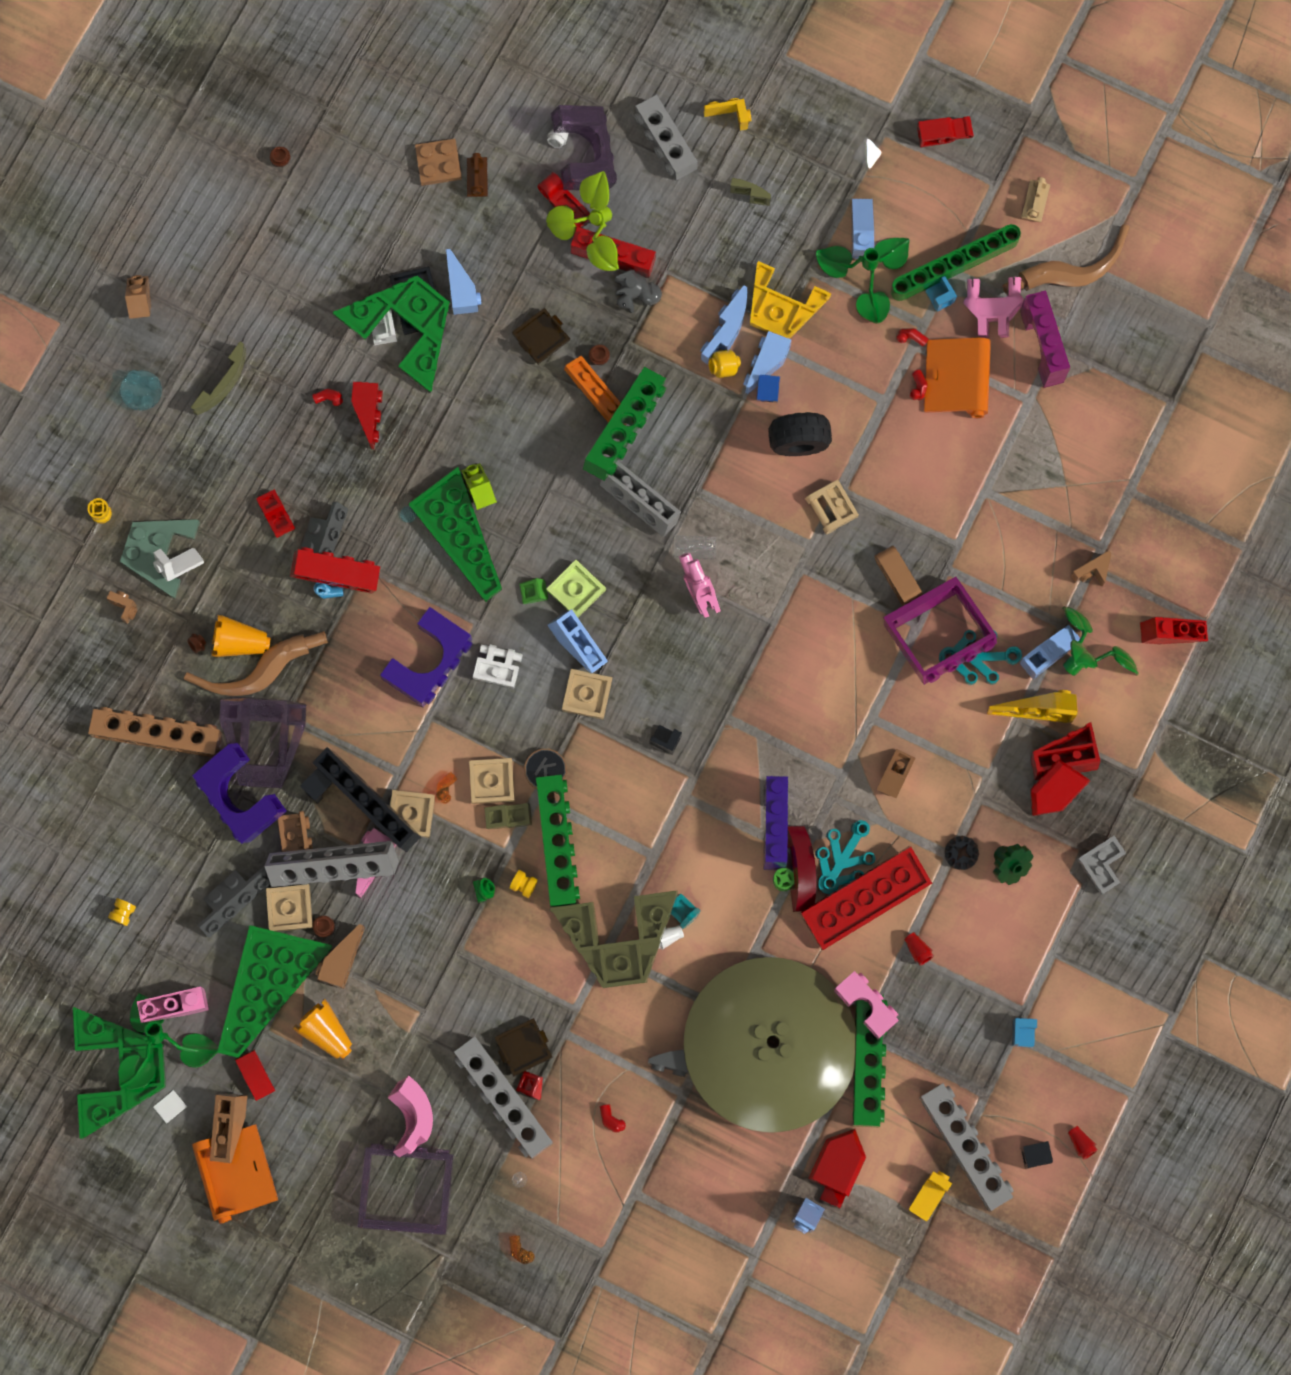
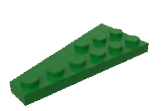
(454, 525)

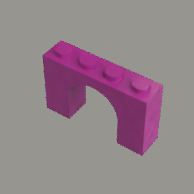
(1038, 315)

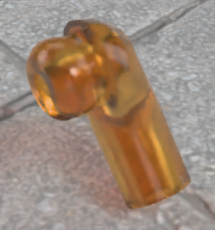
(443, 785)
(520, 1253)

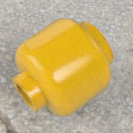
(724, 363)

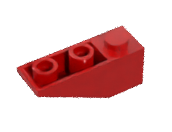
(365, 403)
(1173, 631)

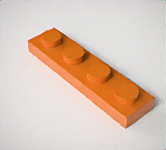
(593, 387)

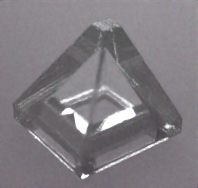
(867, 153)

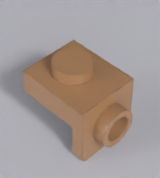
(121, 600)

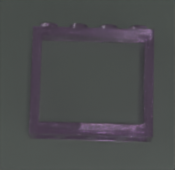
(418, 1153)

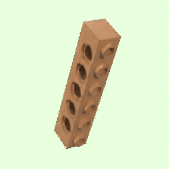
(207, 747)

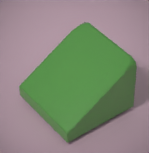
(533, 591)

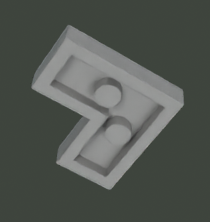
(1097, 864)

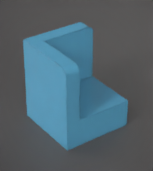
(941, 294)
(1024, 1032)

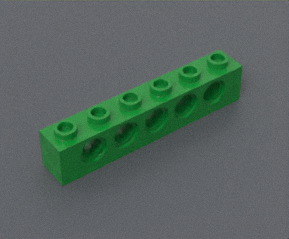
(646, 382)
(546, 786)
(862, 1116)

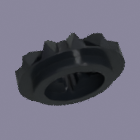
(963, 862)

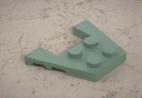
(149, 537)

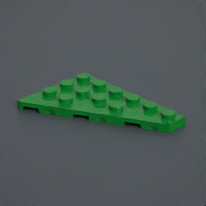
(267, 977)

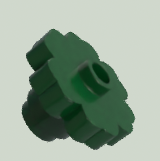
(1012, 863)

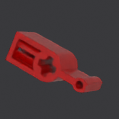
(943, 130)

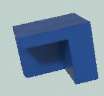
(768, 388)

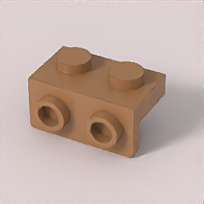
(293, 832)

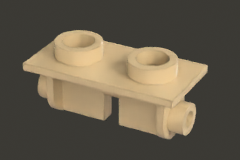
(1036, 200)

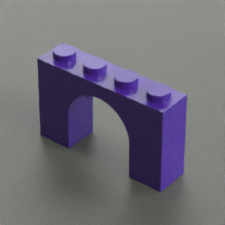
(421, 686)
(214, 781)
(776, 822)

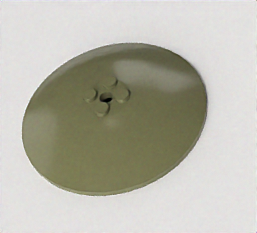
(761, 1084)

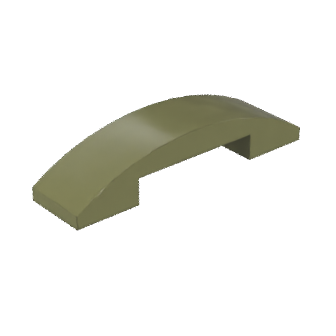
(206, 401)

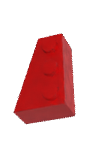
(1075, 750)

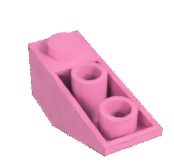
(173, 1005)

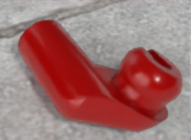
(911, 333)
(328, 394)

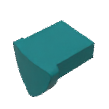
(684, 911)

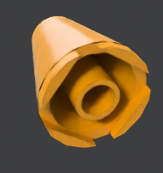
(236, 638)
(324, 1030)

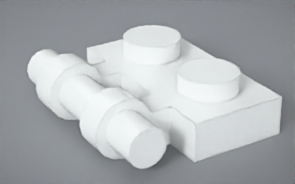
(497, 672)

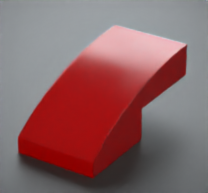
(275, 513)
(255, 1075)

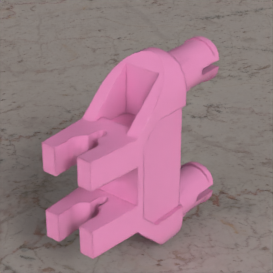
(994, 309)
(698, 585)

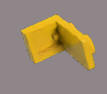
(732, 105)
(930, 1195)

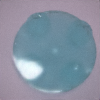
(141, 390)

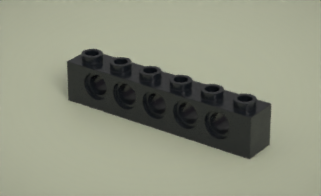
(366, 799)

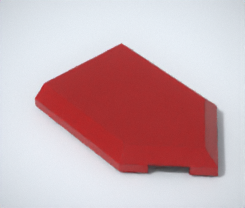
(1056, 789)
(839, 1162)

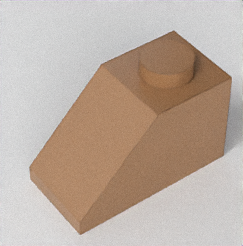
(896, 773)

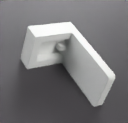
(178, 565)

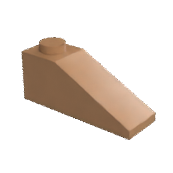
(339, 961)
(227, 1126)

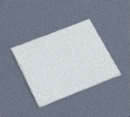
(170, 1106)

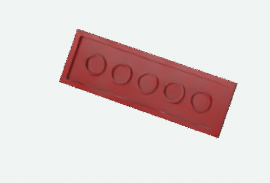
(866, 898)

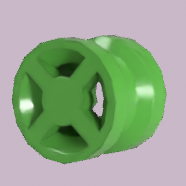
(785, 875)

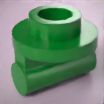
(484, 889)

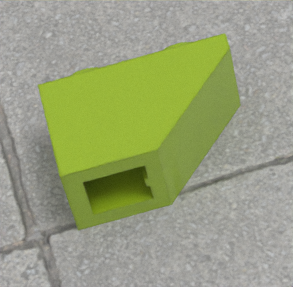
(478, 486)

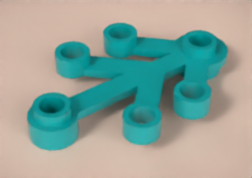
(983, 656)
(842, 860)

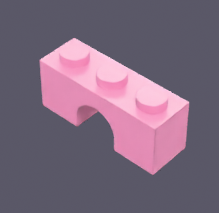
(855, 989)

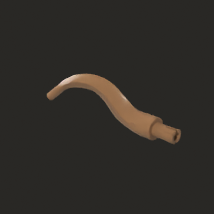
(1067, 274)
(268, 667)

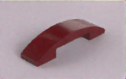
(803, 868)

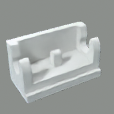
(385, 330)

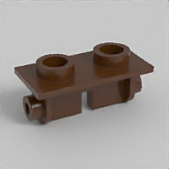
(477, 176)

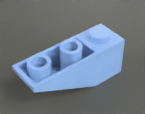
(771, 357)
(1048, 652)
(807, 1216)

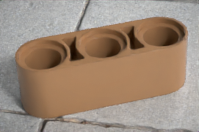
(898, 575)

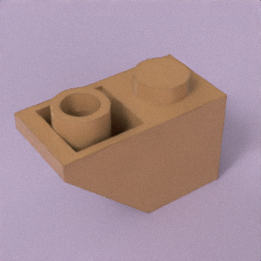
(138, 297)

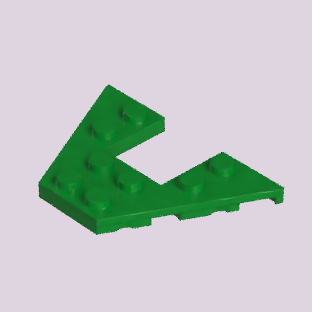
(419, 307)
(96, 1034)

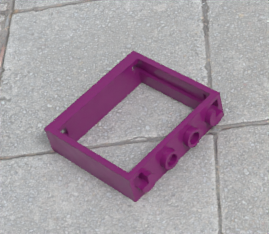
(923, 604)

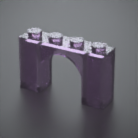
(591, 124)

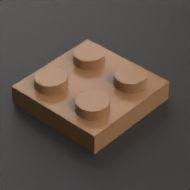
(438, 162)

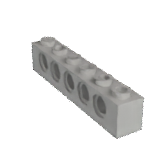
(331, 864)
(540, 1140)
(978, 1179)

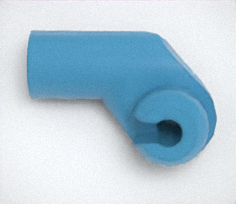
(326, 591)

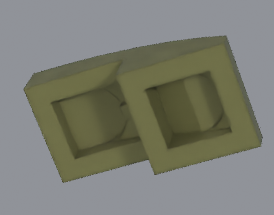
(757, 194)
(508, 816)

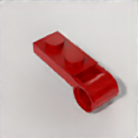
(553, 191)

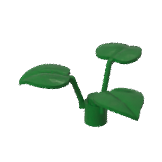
(893, 254)
(1081, 658)
(138, 1072)

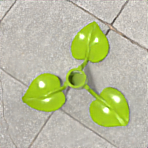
(560, 220)

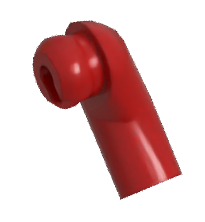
(921, 387)
(610, 1121)

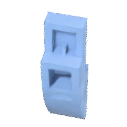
(731, 320)

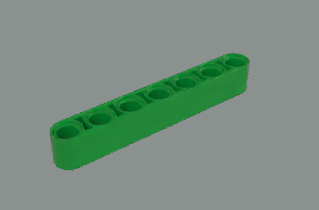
(960, 254)

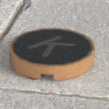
(544, 763)

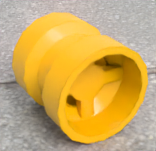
(99, 515)
(524, 884)
(121, 912)

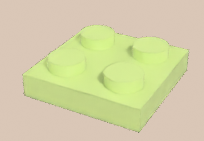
(576, 589)

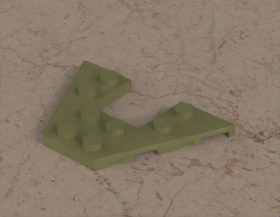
(621, 961)

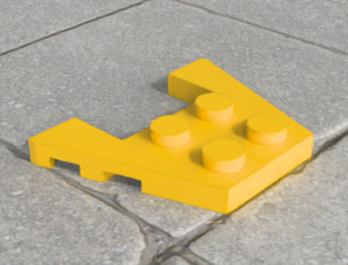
(780, 313)

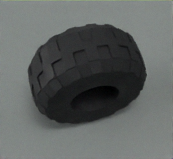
(800, 434)

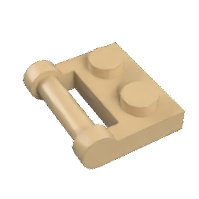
(838, 504)

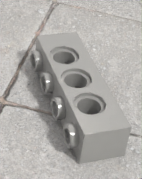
(654, 109)
(641, 499)

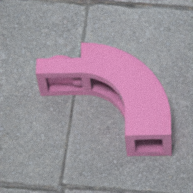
(417, 1112)

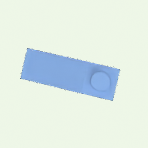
(862, 226)
(462, 288)
(577, 641)

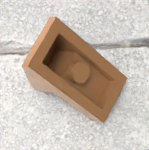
(1098, 567)

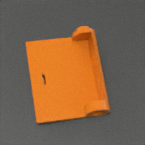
(962, 375)
(236, 1185)

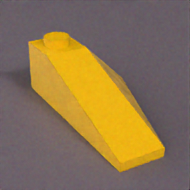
(1053, 707)

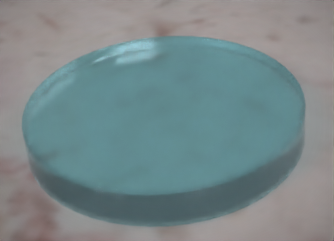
(407, 514)

